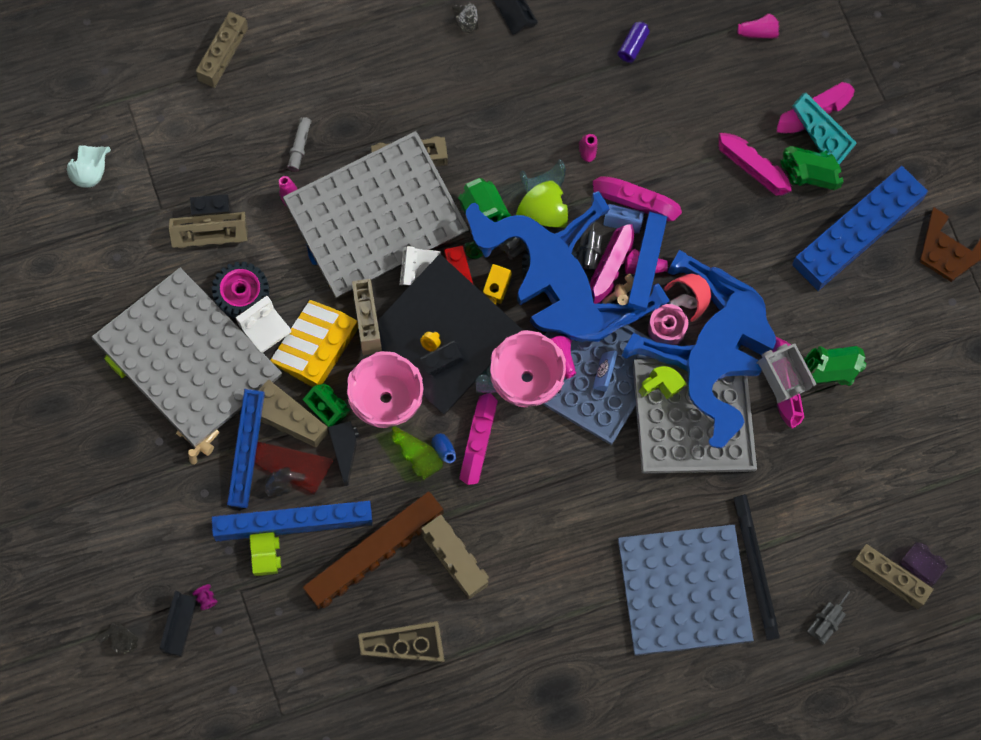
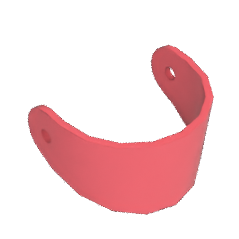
(699, 287)

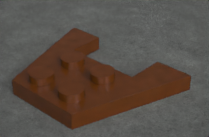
(945, 254)

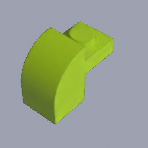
(665, 379)

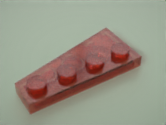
(275, 458)

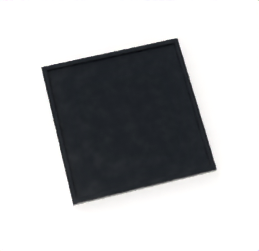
(459, 312)

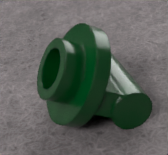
(473, 250)

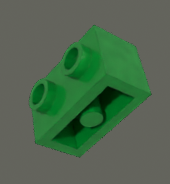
(326, 404)

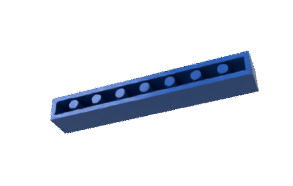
(292, 520)

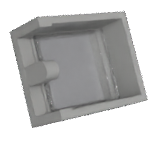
(786, 372)

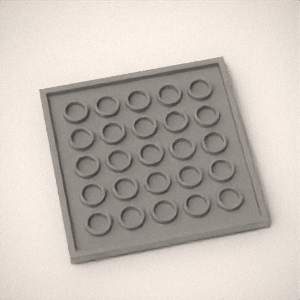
(677, 434)

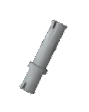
(297, 151)

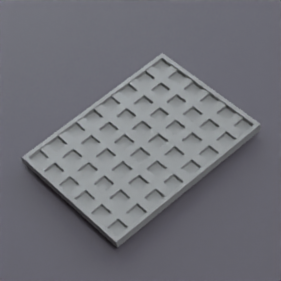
(372, 210)
(186, 356)

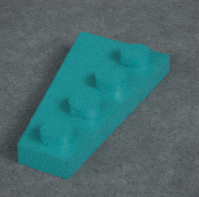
(823, 129)

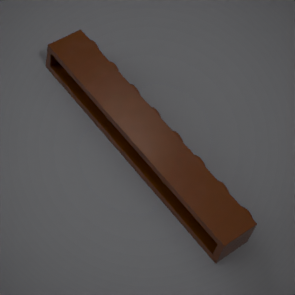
(372, 551)

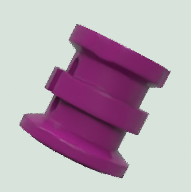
(205, 597)

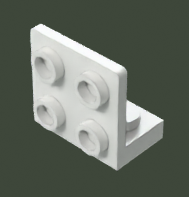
(414, 263)
(263, 324)

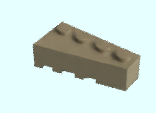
(290, 417)
(454, 557)
(409, 642)

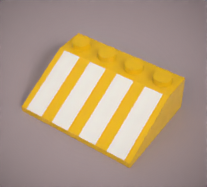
(315, 343)

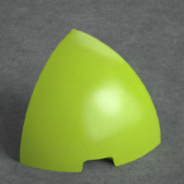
(545, 205)

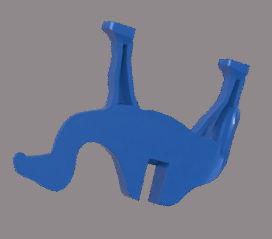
(560, 274)
(716, 351)

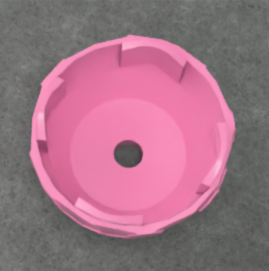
(530, 354)
(383, 375)

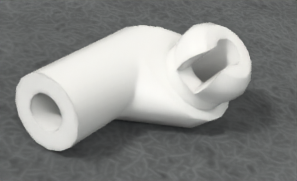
(684, 300)

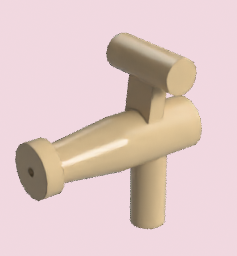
(620, 292)
(205, 447)

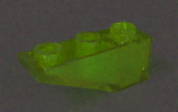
(422, 455)

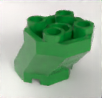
(811, 168)
(486, 197)
(836, 364)

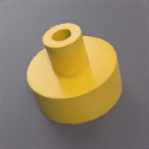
(430, 341)

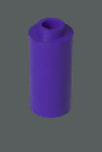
(633, 42)

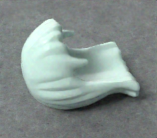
(89, 166)

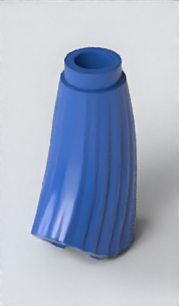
(443, 448)

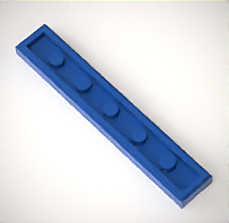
(647, 261)
(246, 448)

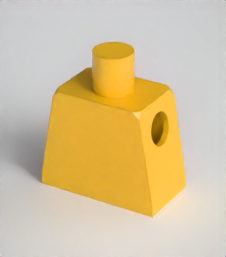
(498, 279)

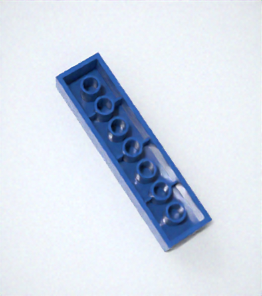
(859, 228)

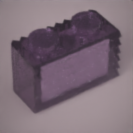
(924, 563)

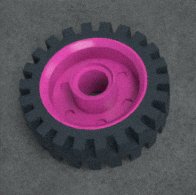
(237, 277)

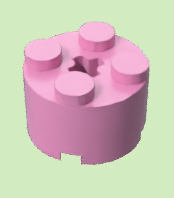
(670, 315)

